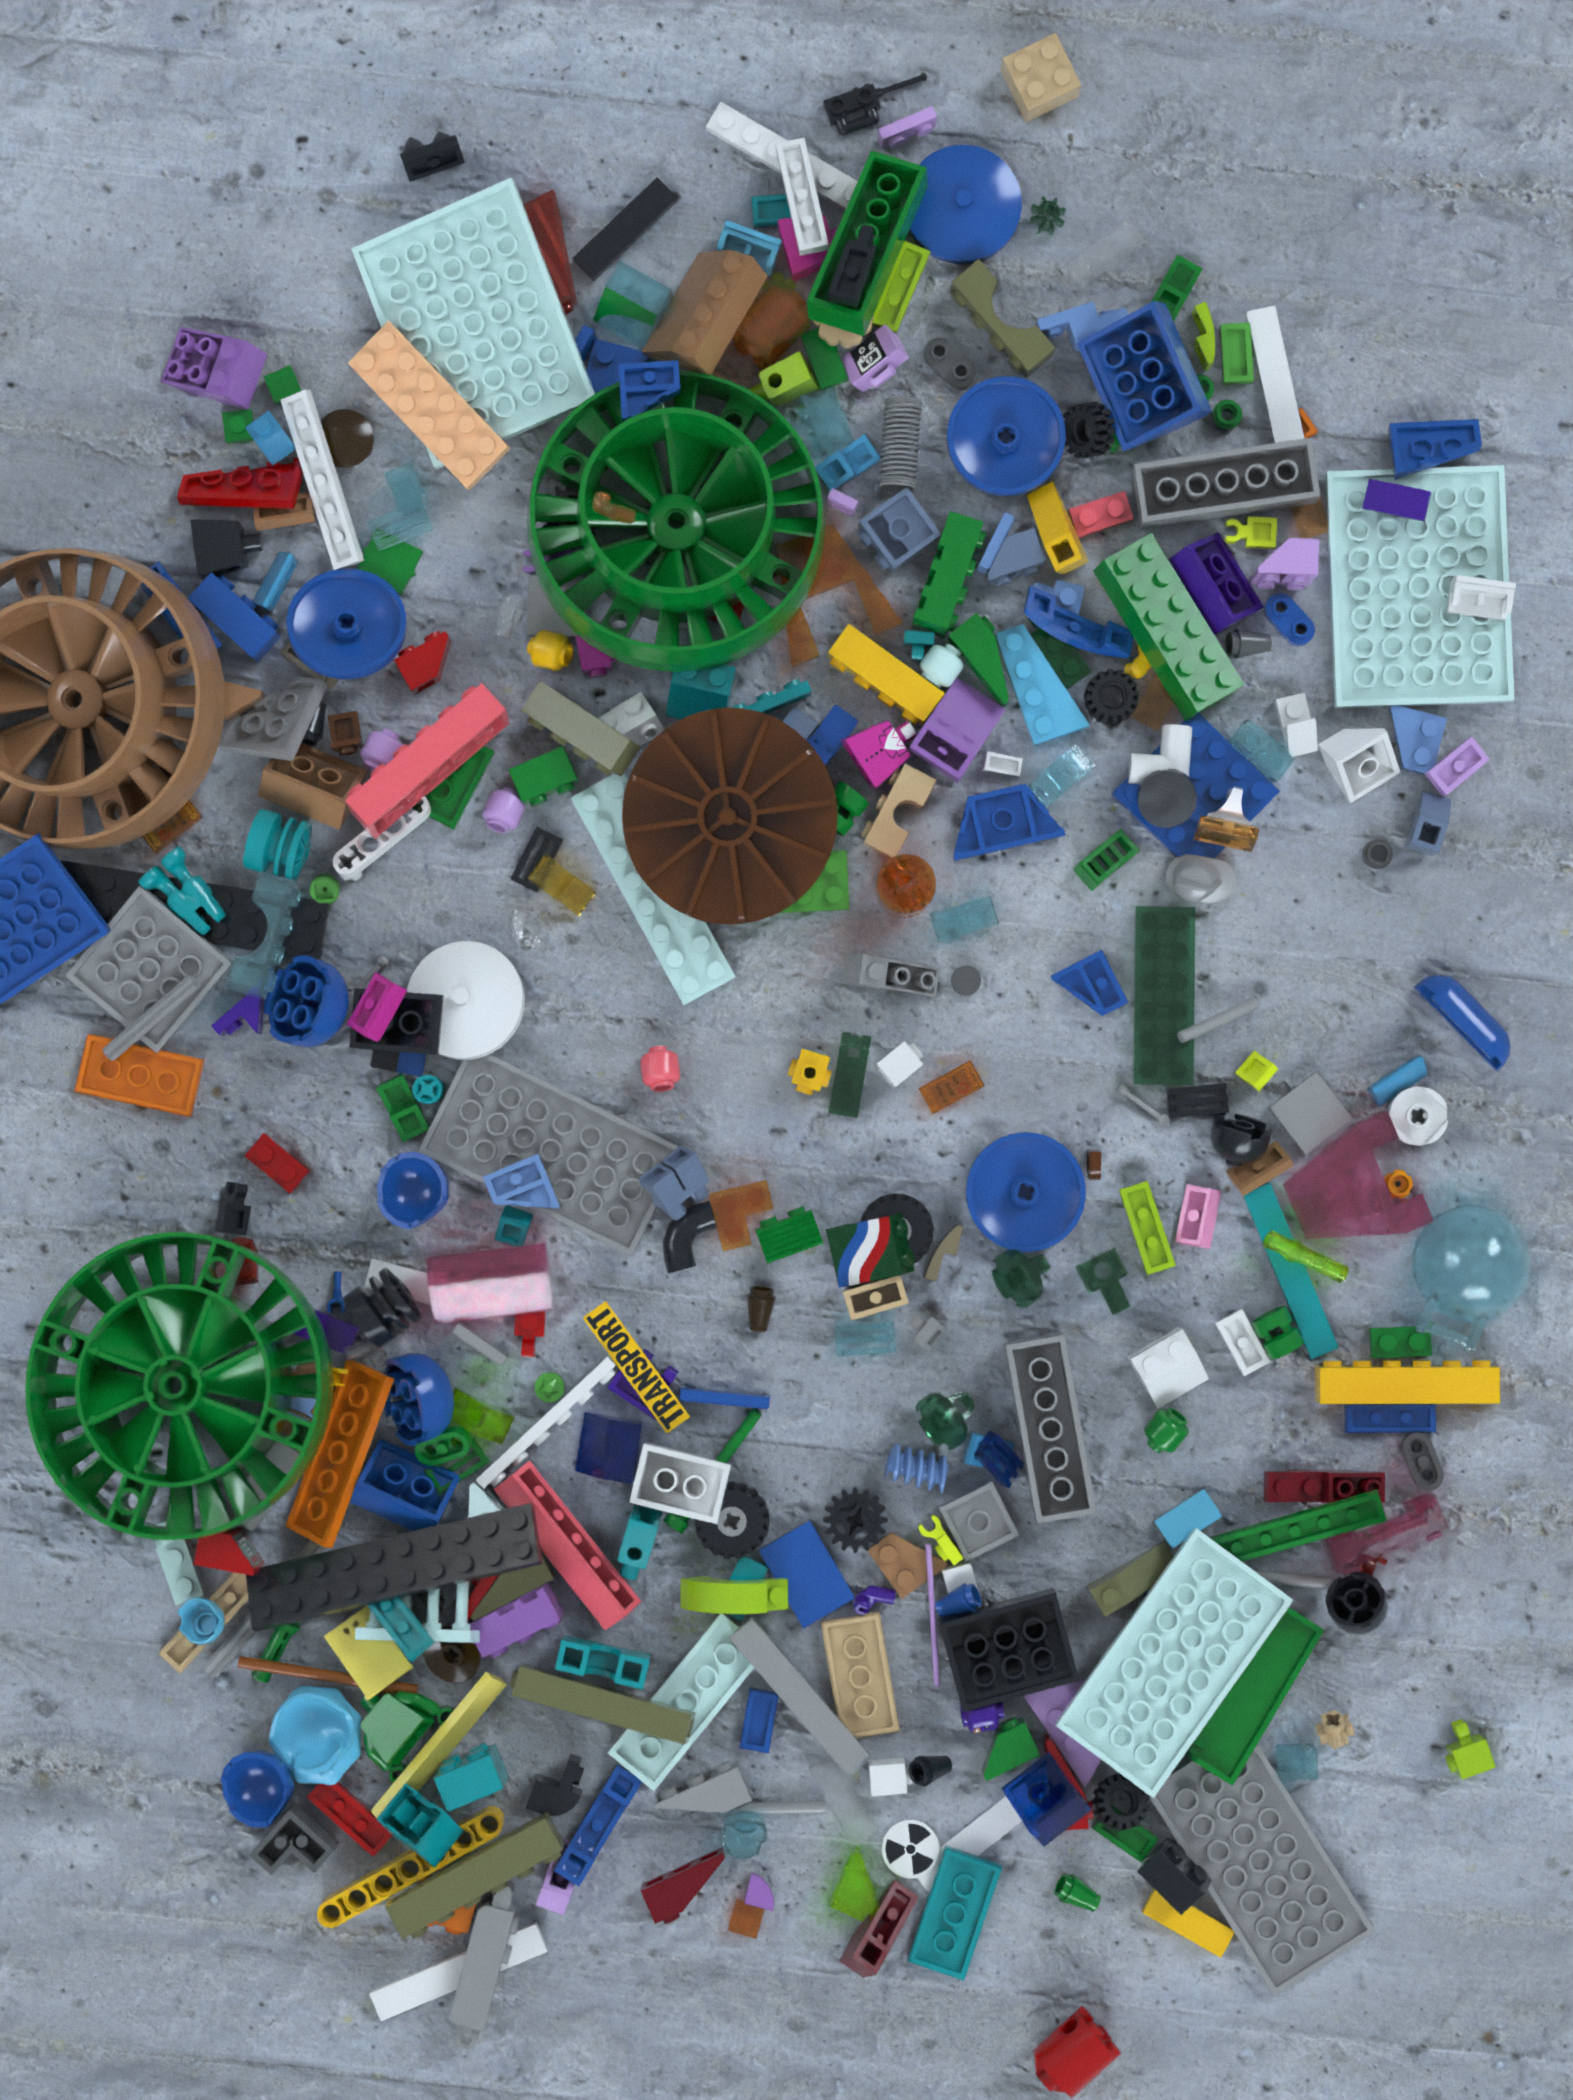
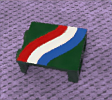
(870, 1250)

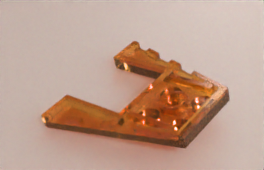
(836, 568)

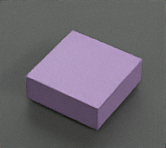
(842, 502)

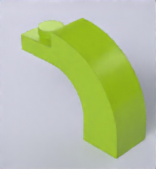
(733, 1596)

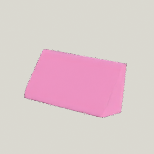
(1198, 1216)

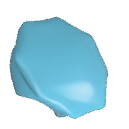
(316, 1734)

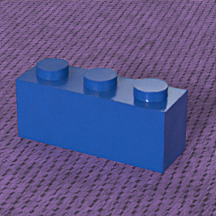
(235, 616)

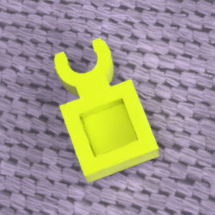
(1257, 533)

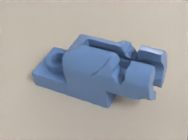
(1078, 322)

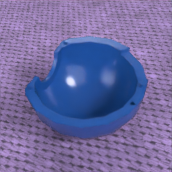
(411, 1189)
(257, 1787)

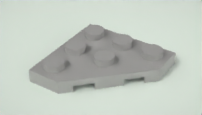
(276, 722)

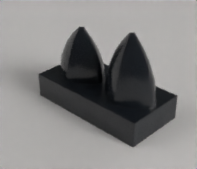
(432, 158)

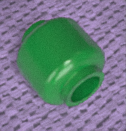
(1166, 1430)

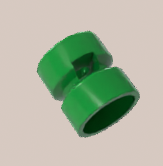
(851, 803)
(1281, 1342)

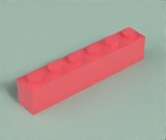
(570, 1547)

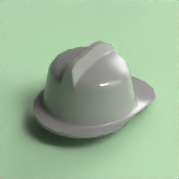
(1201, 878)

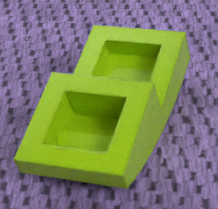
(1204, 344)

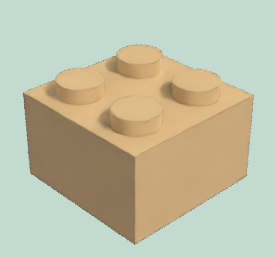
(1040, 77)

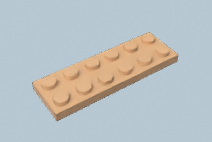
(429, 405)

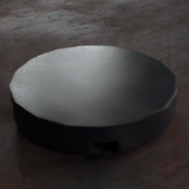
(1166, 798)

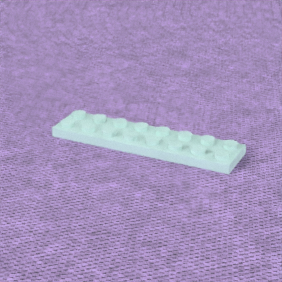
(679, 941)

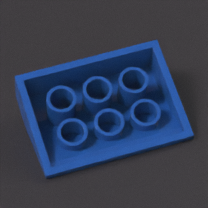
(1144, 376)

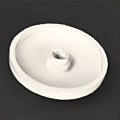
(480, 997)

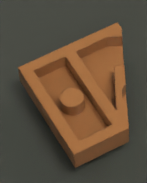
(903, 1563)

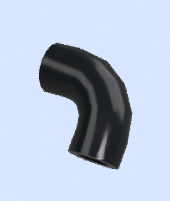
(681, 1234)

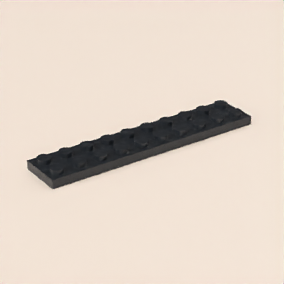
(241, 927)
(394, 1567)

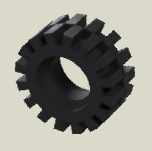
(1100, 429)
(1128, 691)
(1105, 1811)

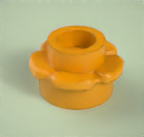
(1405, 1180)

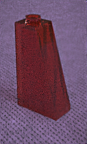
(549, 232)

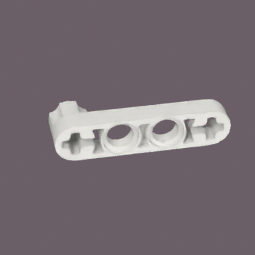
(385, 842)

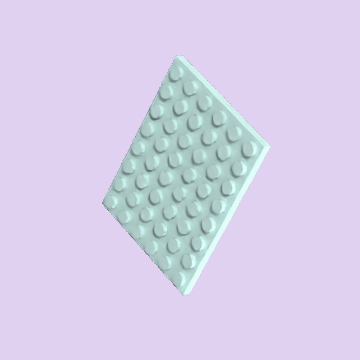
(480, 308)
(1394, 586)

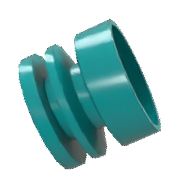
(283, 846)

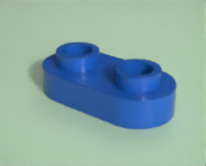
(1288, 620)

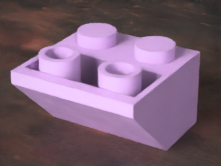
(1291, 565)

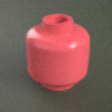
(660, 1069)

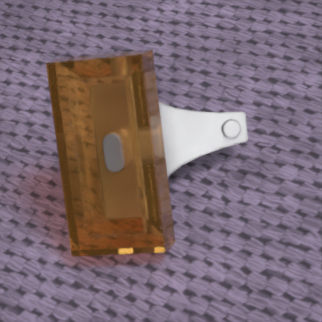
(1228, 825)

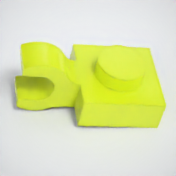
(945, 1547)

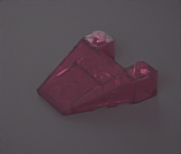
(1345, 1191)
(1421, 1521)

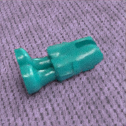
(191, 896)

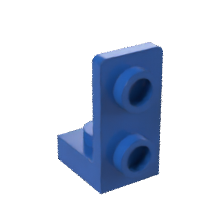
(833, 728)

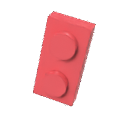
(1101, 514)

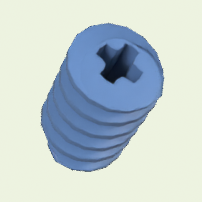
(917, 1467)

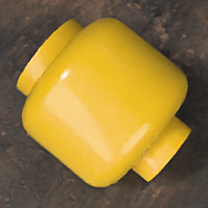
(550, 650)

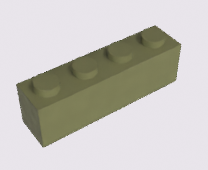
(579, 728)

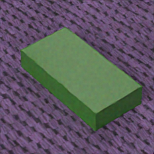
(1236, 353)

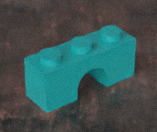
(614, 1662)

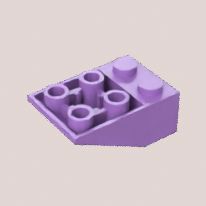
(214, 367)
(956, 730)

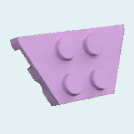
(1048, 1707)

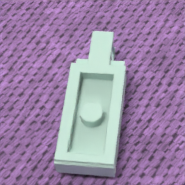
(179, 1569)

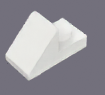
(1296, 725)

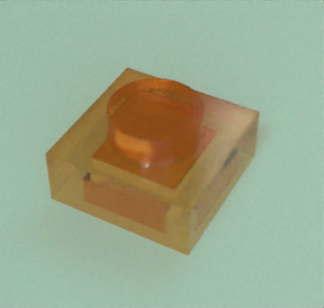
(745, 1919)

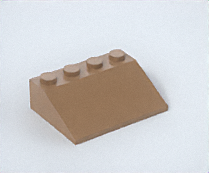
(706, 310)

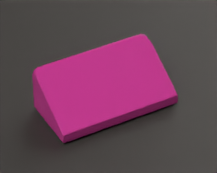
(376, 1007)

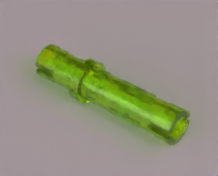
(1295, 1251)

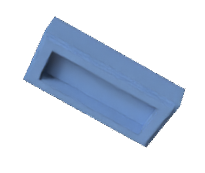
(996, 543)

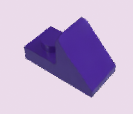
(248, 1008)

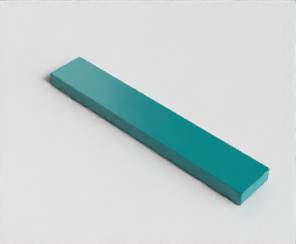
(1291, 1276)

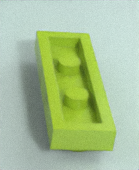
(900, 286)
(1147, 1227)

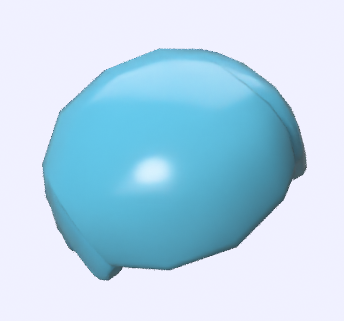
(201, 1620)

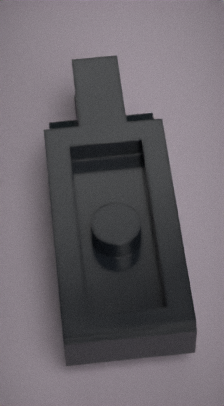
(854, 269)

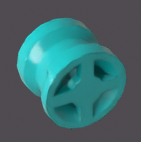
(423, 1089)

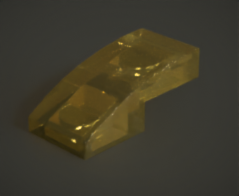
(561, 885)

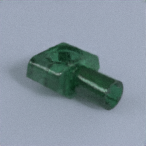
(1110, 1285)

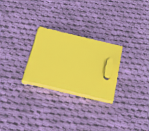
(369, 1662)

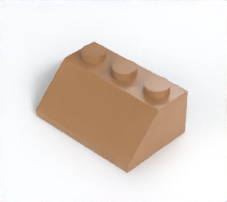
(312, 784)

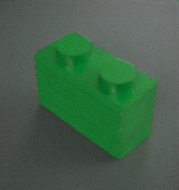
(788, 1235)

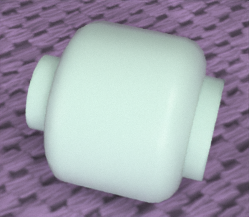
(941, 665)

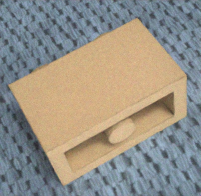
(875, 1297)

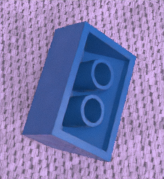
(400, 1490)

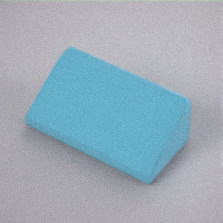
(1180, 1521)

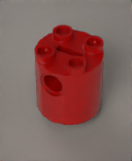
(1074, 2054)

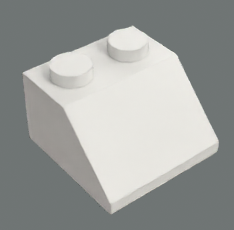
(1168, 1367)

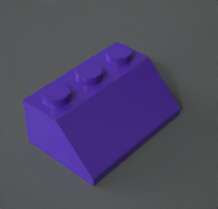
(1215, 583)

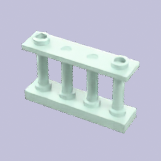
(460, 1630)

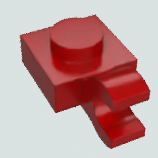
(530, 1326)

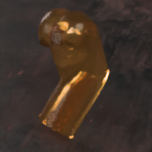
(612, 511)

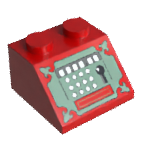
(228, 1552)

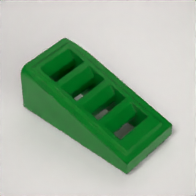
(1087, 875)

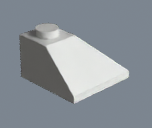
(1359, 760)

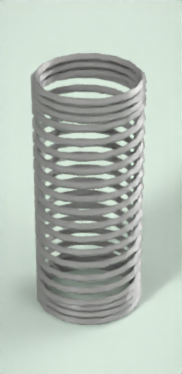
(902, 407)

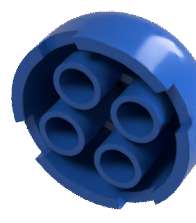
(307, 1002)
(426, 1395)

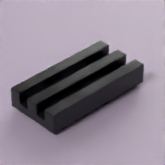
(553, 853)
(1223, 1097)

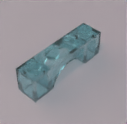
(254, 972)

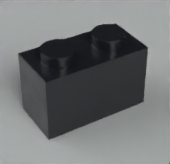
(1174, 1875)

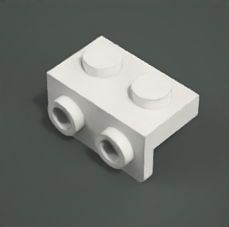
(634, 720)

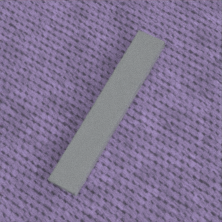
(798, 1695)

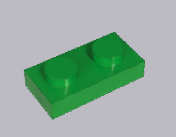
(1399, 1342)

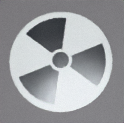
(910, 1849)

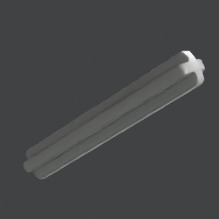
(150, 1018)

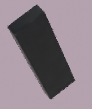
(625, 229)

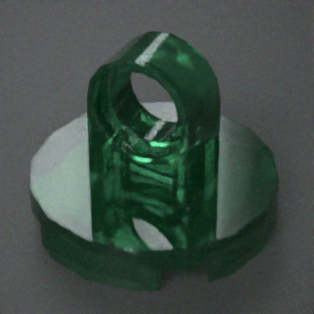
(1019, 1276)
(943, 1420)

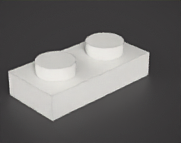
(1242, 1342)

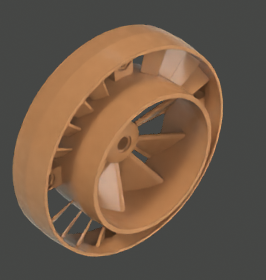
(88, 652)

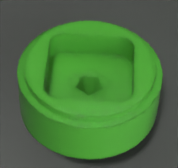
(324, 888)
(549, 1387)

